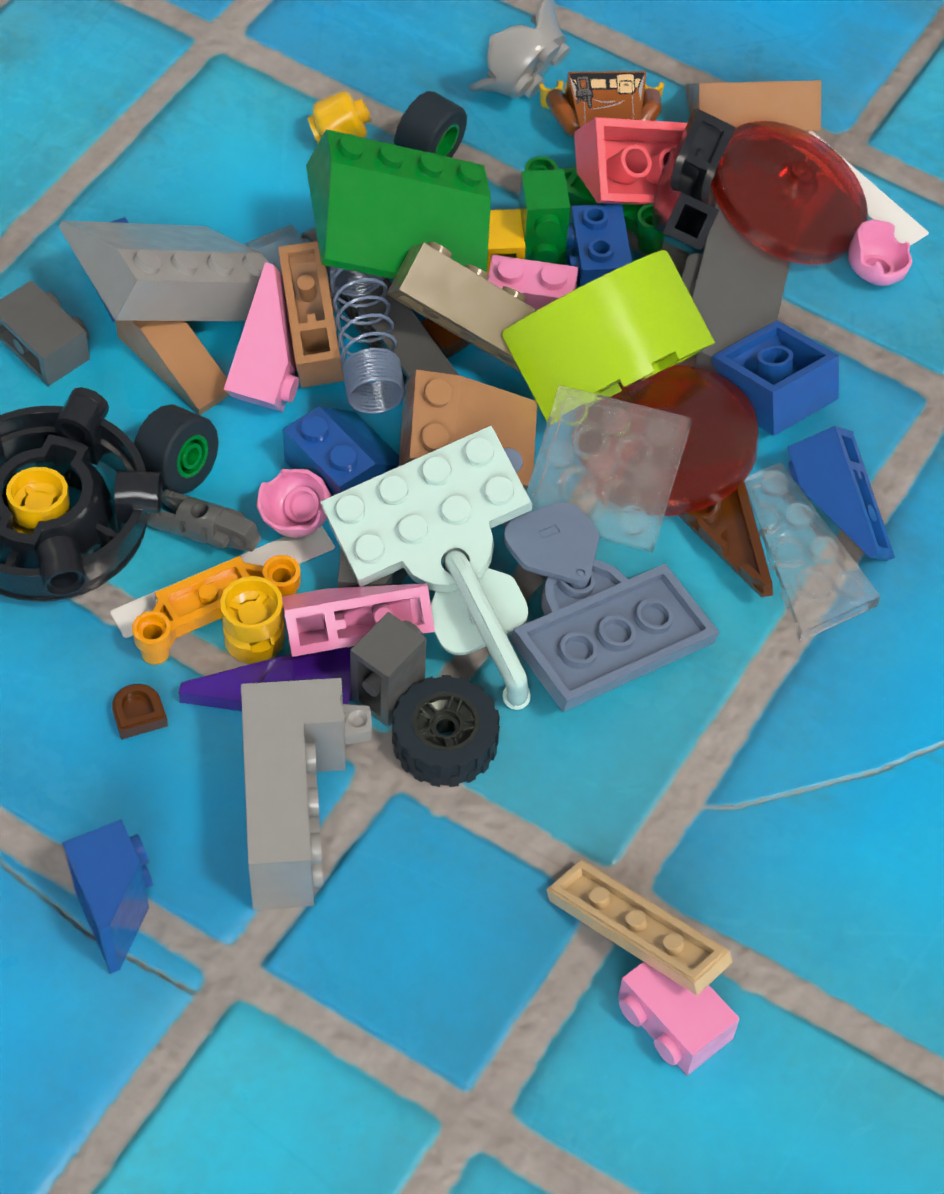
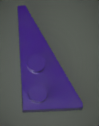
(224, 688)

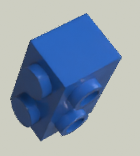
(597, 240)

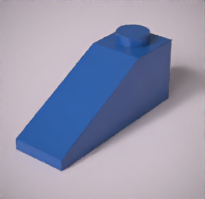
(836, 480)

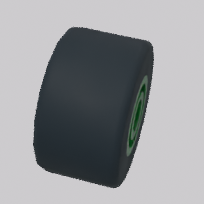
(432, 125)
(178, 446)

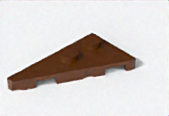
(733, 535)

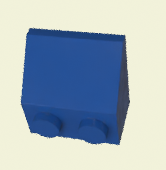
(781, 375)
(337, 448)
(111, 886)

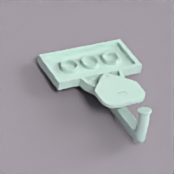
(437, 514)

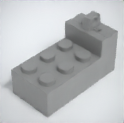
(287, 739)

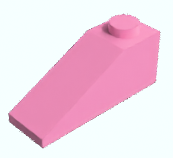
(265, 357)
(343, 616)

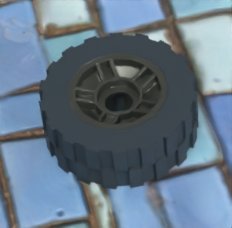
(442, 706)

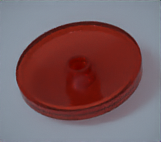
(789, 193)
(720, 439)

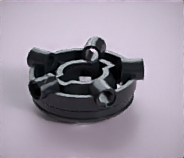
(80, 547)

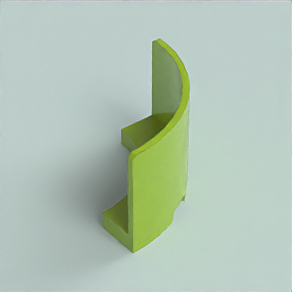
(609, 332)

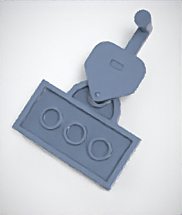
(595, 620)

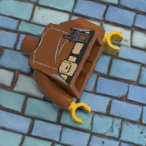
(603, 96)

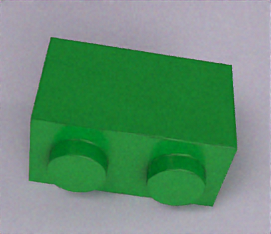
(544, 215)

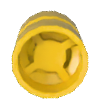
(36, 496)
(252, 619)

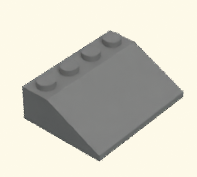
(166, 270)

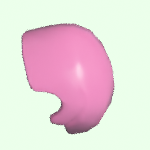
(878, 255)
(293, 503)

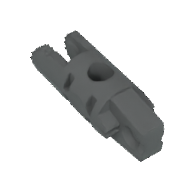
(205, 522)

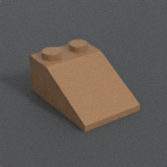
(450, 407)

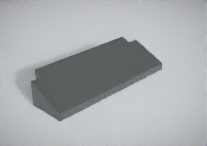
(733, 286)

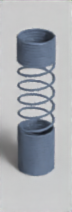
(371, 362)

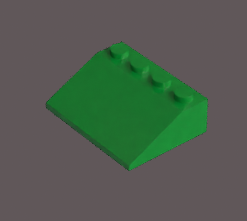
(385, 198)

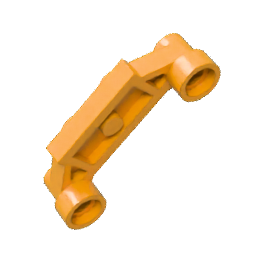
(197, 602)

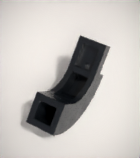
(685, 182)

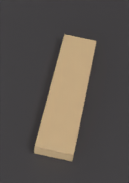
(640, 927)

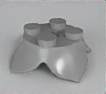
(524, 54)

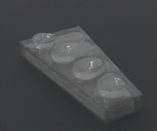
(813, 567)

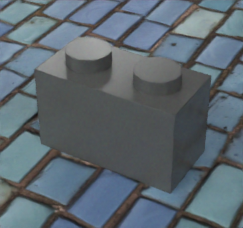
(42, 333)
(386, 665)

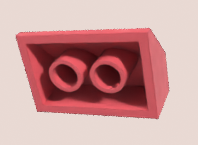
(624, 157)

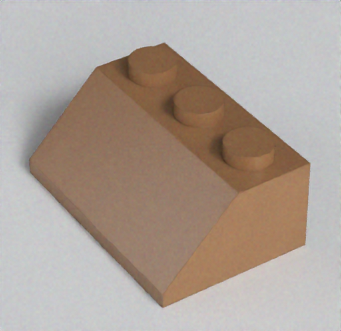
(745, 102)

